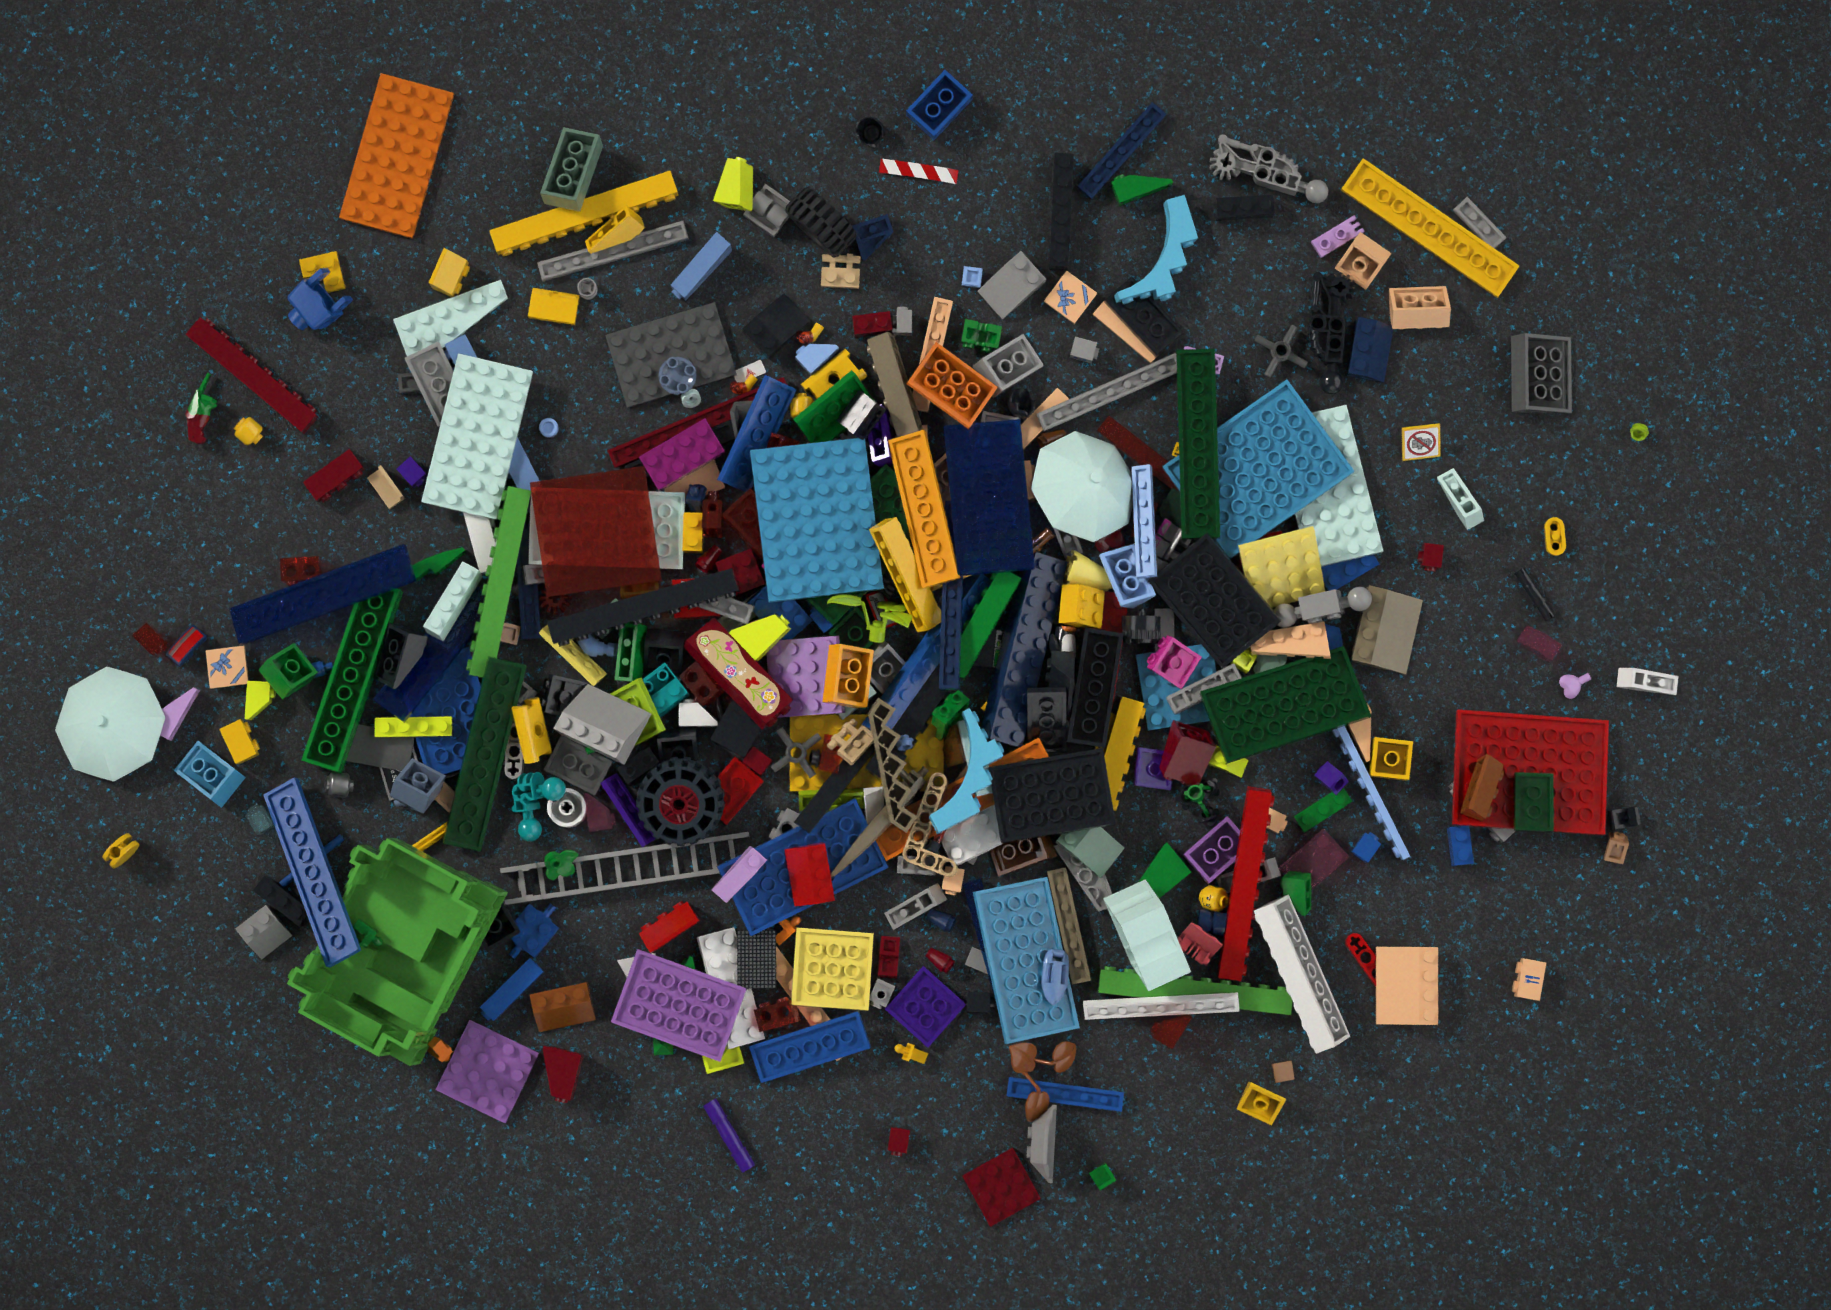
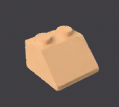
(1363, 260)

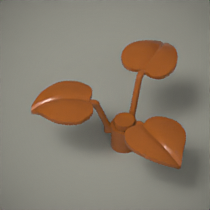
(1024, 1061)

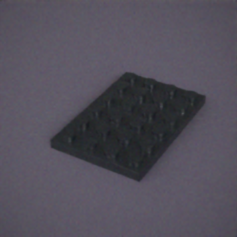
(1214, 600)
(1052, 795)

